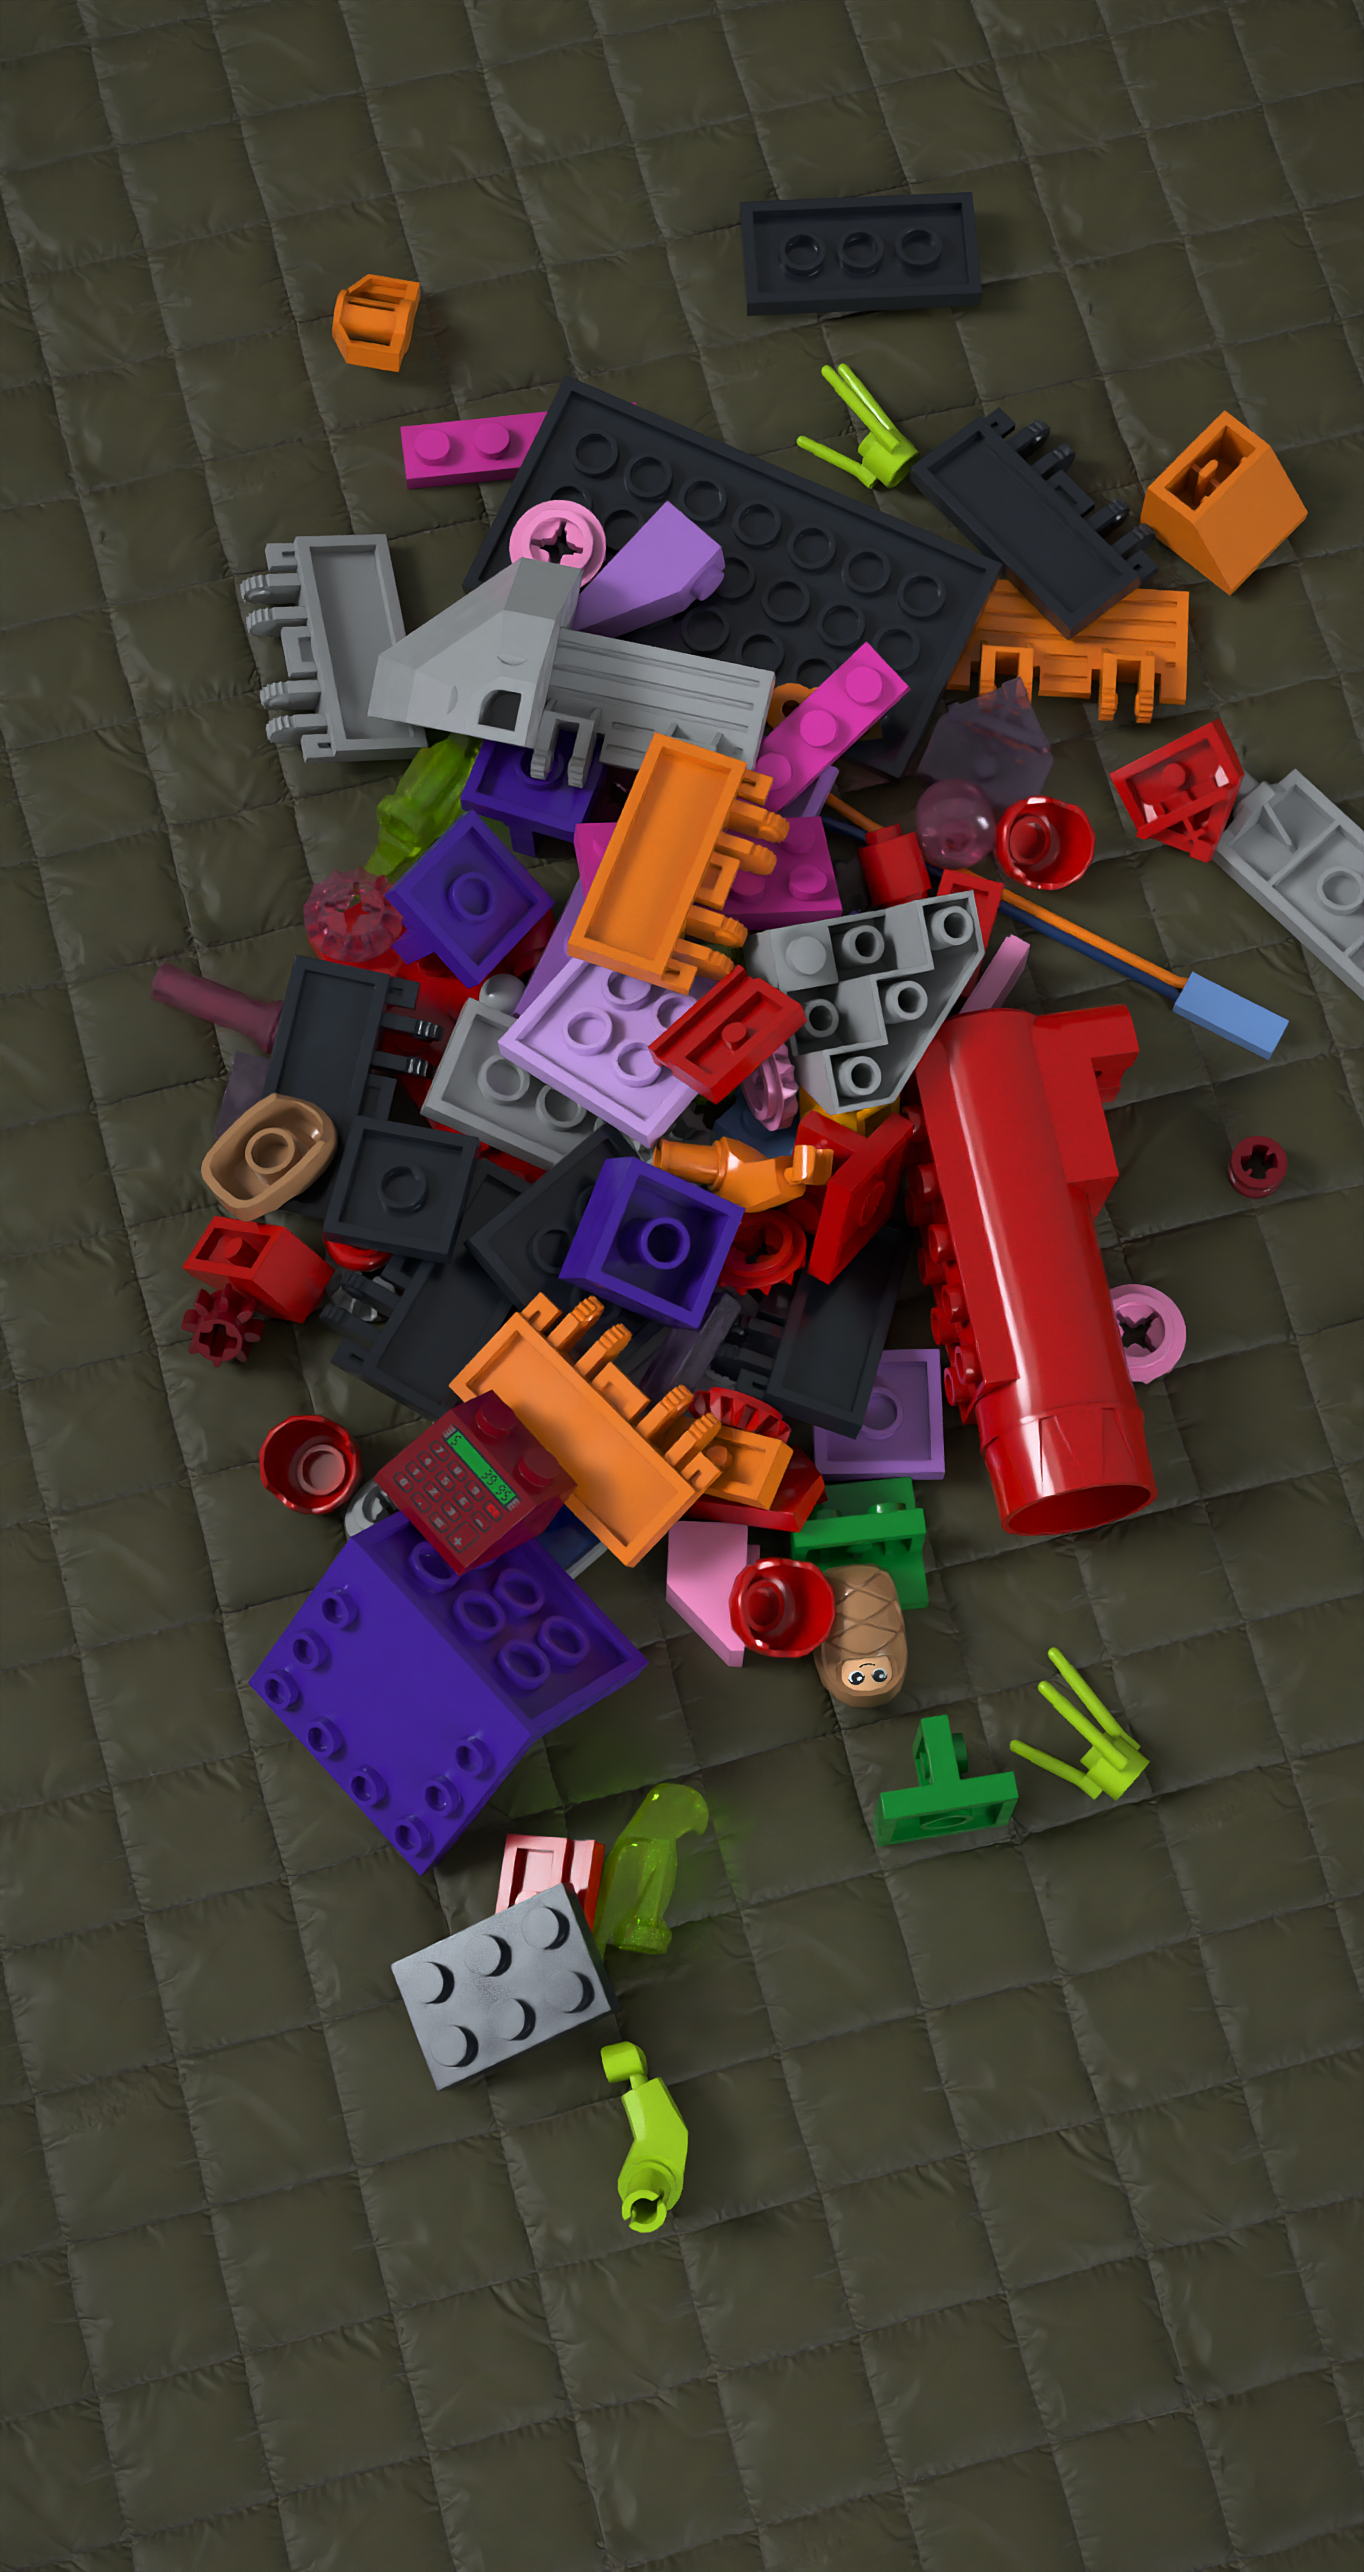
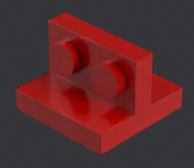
(858, 1193)

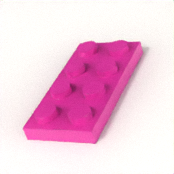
(794, 894)

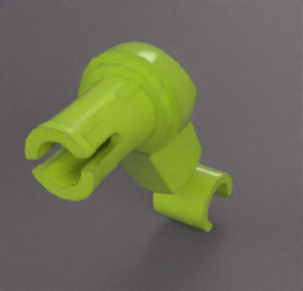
(657, 2159)

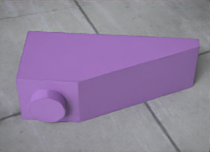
(651, 577)

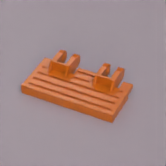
(1132, 642)
(673, 854)
(584, 1418)

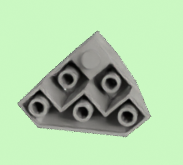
(483, 659)
(869, 992)

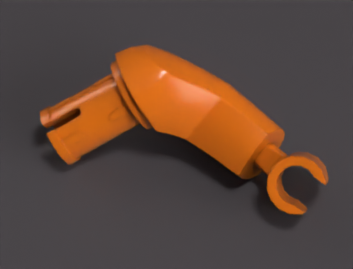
(744, 1173)

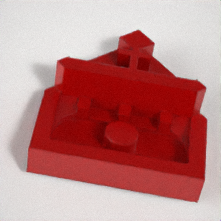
(1184, 790)
(793, 1502)

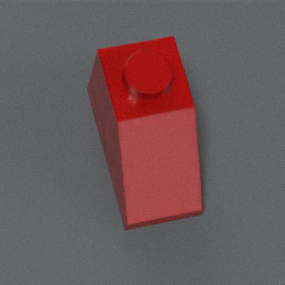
(261, 1264)

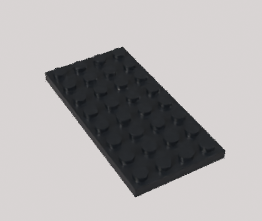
(802, 562)

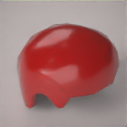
(1044, 842)
(311, 1464)
(781, 1607)

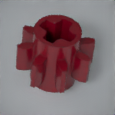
(221, 1342)

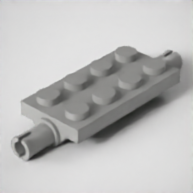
(1301, 866)

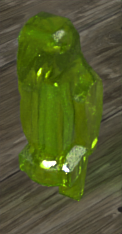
(422, 803)
(644, 1869)

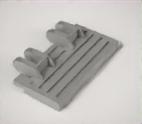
(336, 631)
(636, 689)

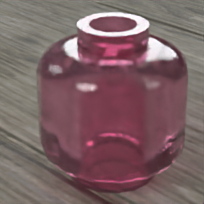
(955, 823)

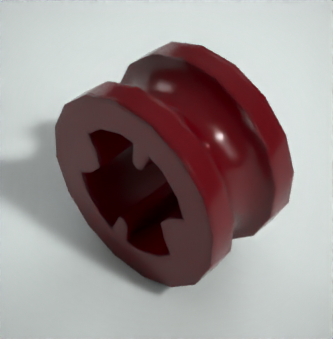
(1272, 1154)

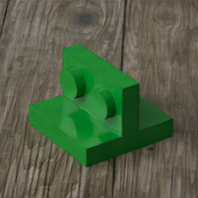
(868, 1525)
(943, 1800)

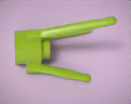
(884, 450)
(1114, 1755)

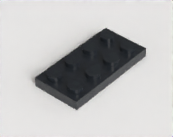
(860, 253)

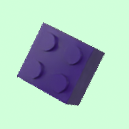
(652, 1243)

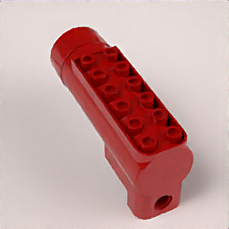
(1006, 1199)

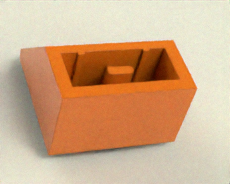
(1224, 503)

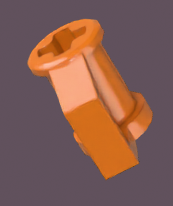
(376, 321)

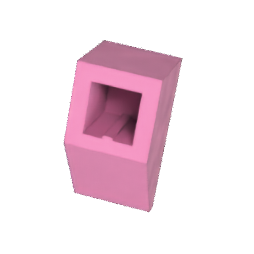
(701, 1576)

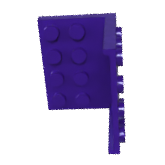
(434, 1680)

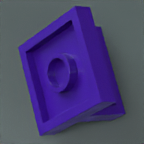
(532, 807)
(466, 901)

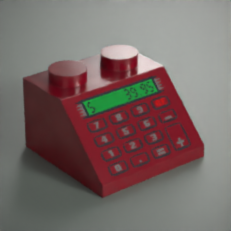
(477, 1483)

